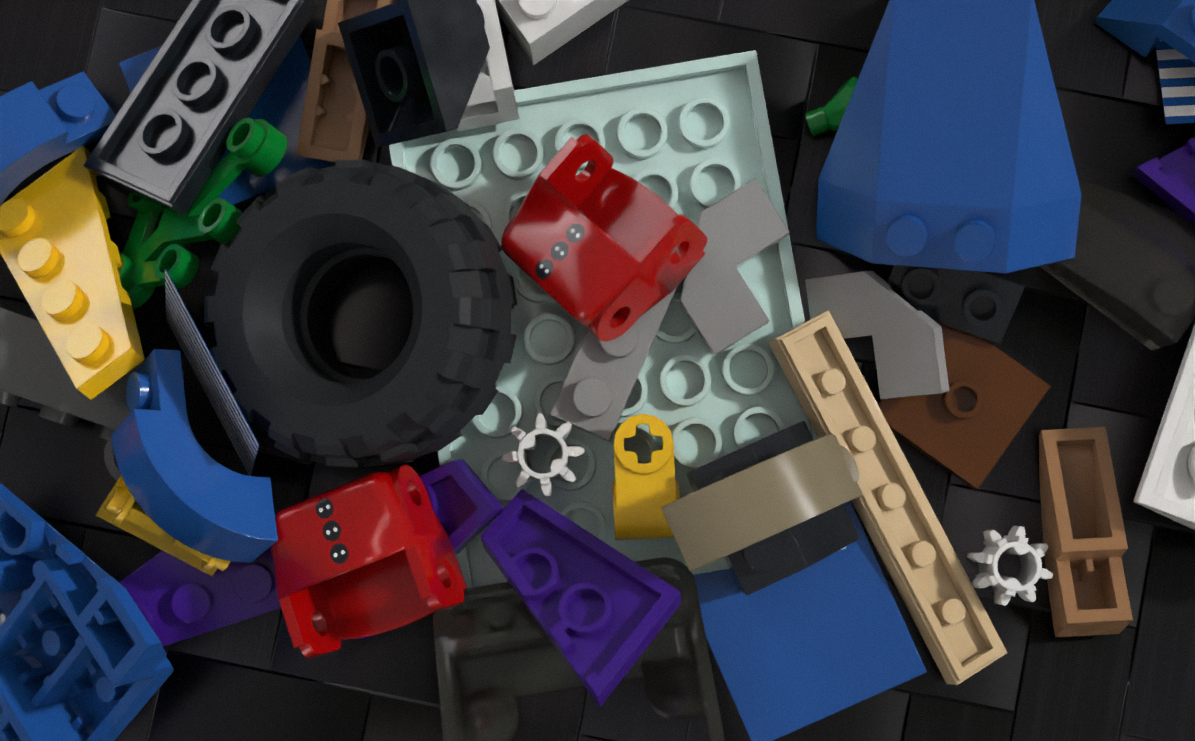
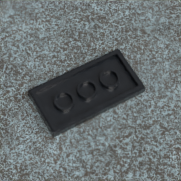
(194, 95)

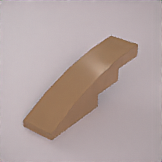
(333, 112)

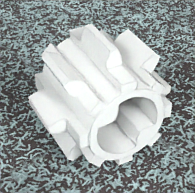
(529, 442)
(1030, 571)

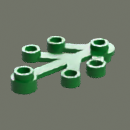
(252, 147)

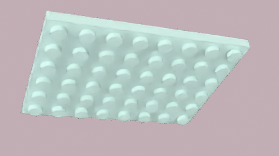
(691, 140)

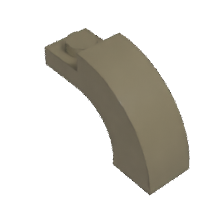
(762, 500)

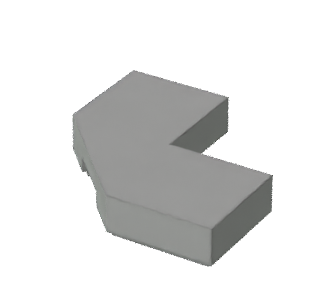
(714, 290)
(904, 340)

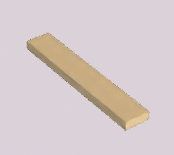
(891, 500)

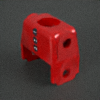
(600, 240)
(362, 561)

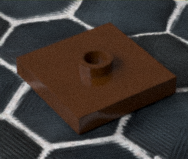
(977, 417)

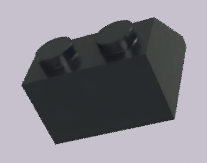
(416, 65)
(789, 549)

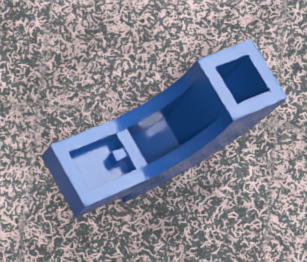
(47, 125)
(177, 480)

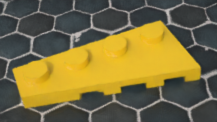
(69, 273)

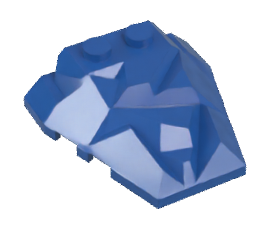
(70, 638)

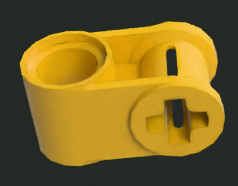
(643, 487)

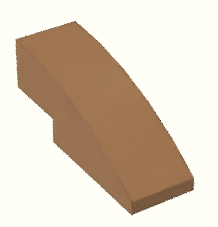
(1083, 533)

